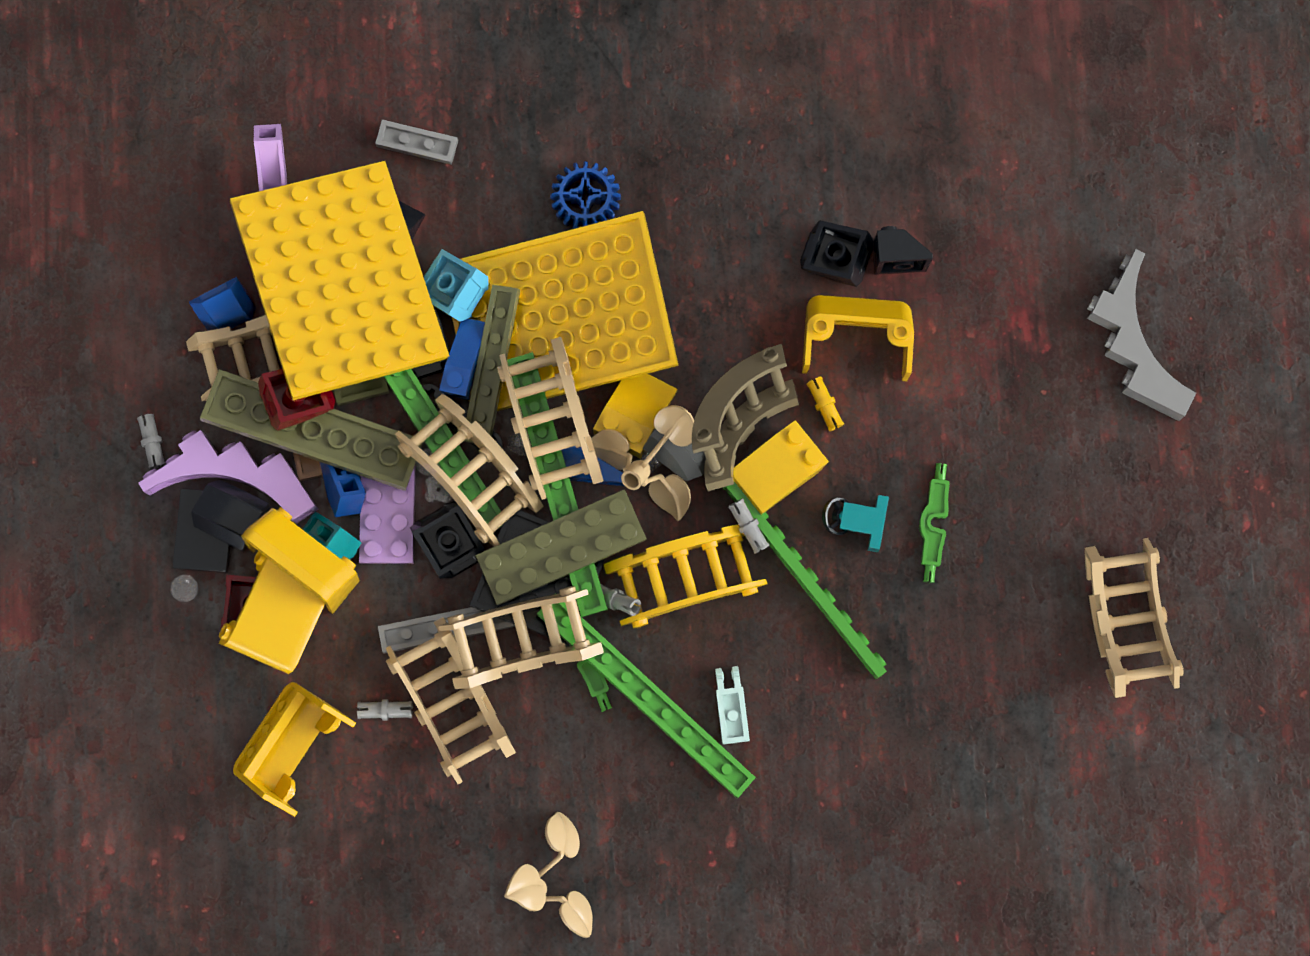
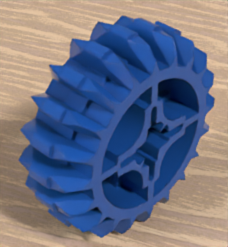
(575, 195)

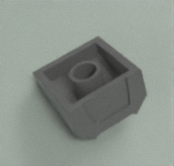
(677, 458)

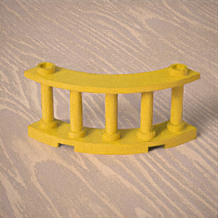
(679, 549)

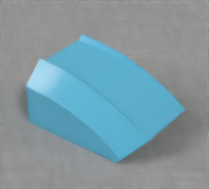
(455, 285)

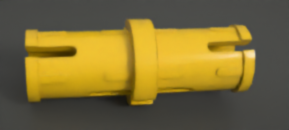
(825, 404)

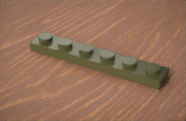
(494, 342)

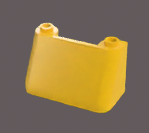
(273, 619)

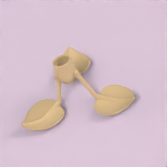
(668, 493)
(530, 891)

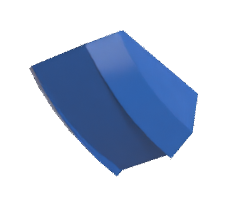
(224, 306)

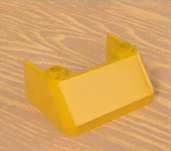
(826, 311)
(302, 557)
(282, 743)

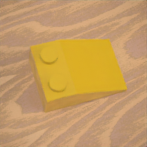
(634, 408)
(778, 467)

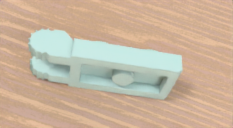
(731, 709)

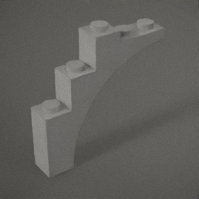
(1148, 379)

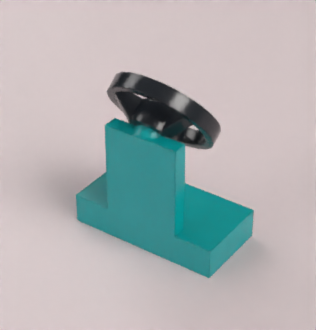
(858, 519)

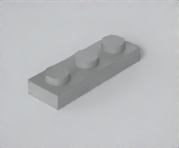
(416, 142)

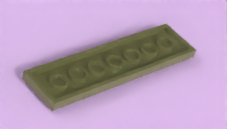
(328, 438)

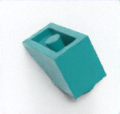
(332, 536)

